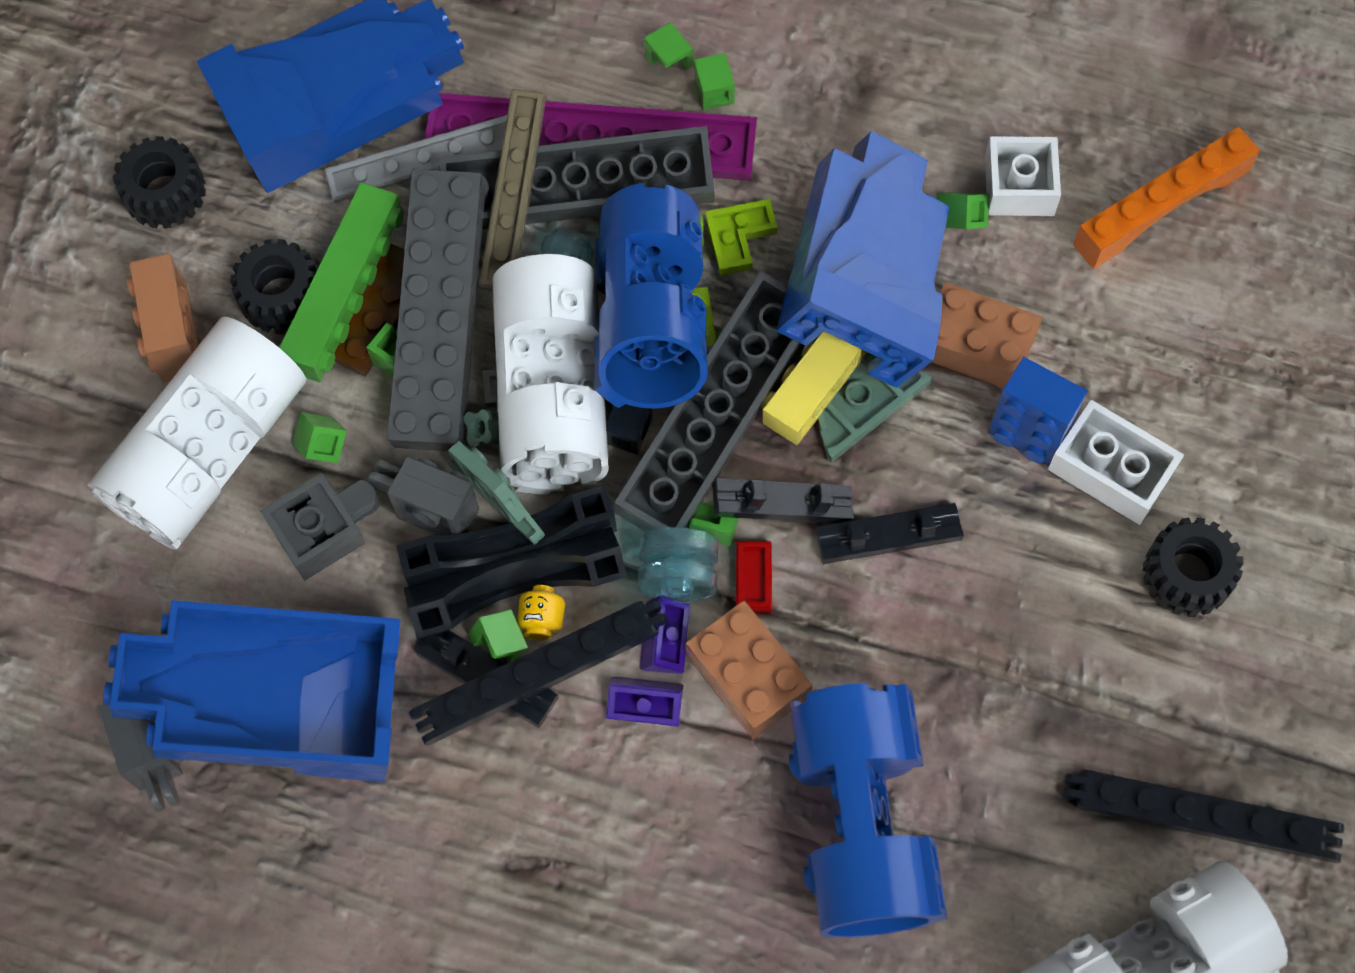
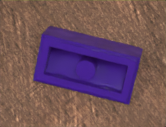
(668, 649)
(644, 701)

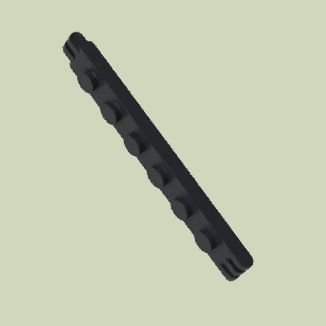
(537, 671)
(1205, 815)

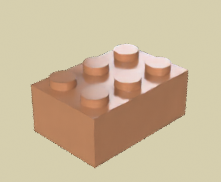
(162, 314)
(983, 335)
(748, 669)

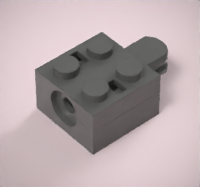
(427, 495)
(319, 524)
(137, 760)

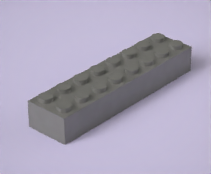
(580, 176)
(437, 310)
(711, 424)

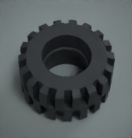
(149, 162)
(259, 269)
(1208, 545)

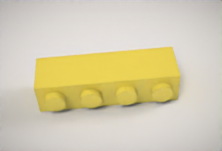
(810, 386)

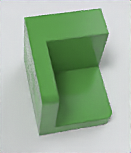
(668, 47)
(714, 81)
(966, 209)
(383, 349)
(319, 437)
(720, 527)
(500, 634)

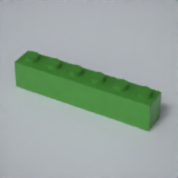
(341, 280)

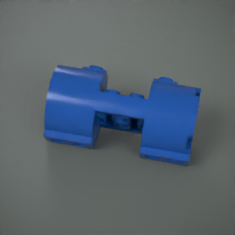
(651, 323)
(873, 880)

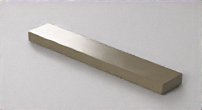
(513, 182)

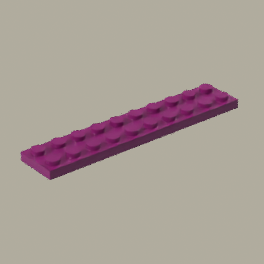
(729, 136)

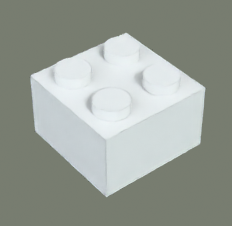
(1022, 176)

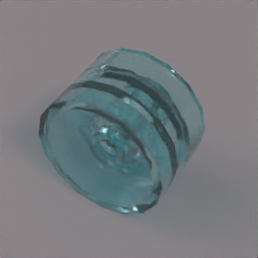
(678, 564)

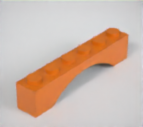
(1124, 221)

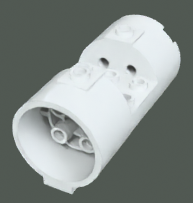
(546, 374)
(198, 432)
(1195, 927)

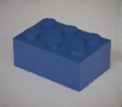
(1036, 411)

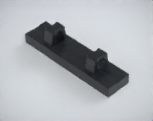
(782, 500)
(889, 533)
(442, 652)

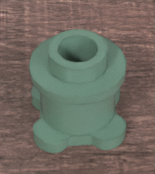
(482, 427)

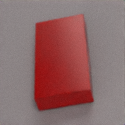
(754, 575)

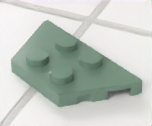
(862, 406)
(494, 489)

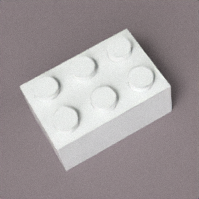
(1115, 462)

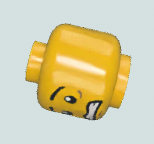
(540, 613)

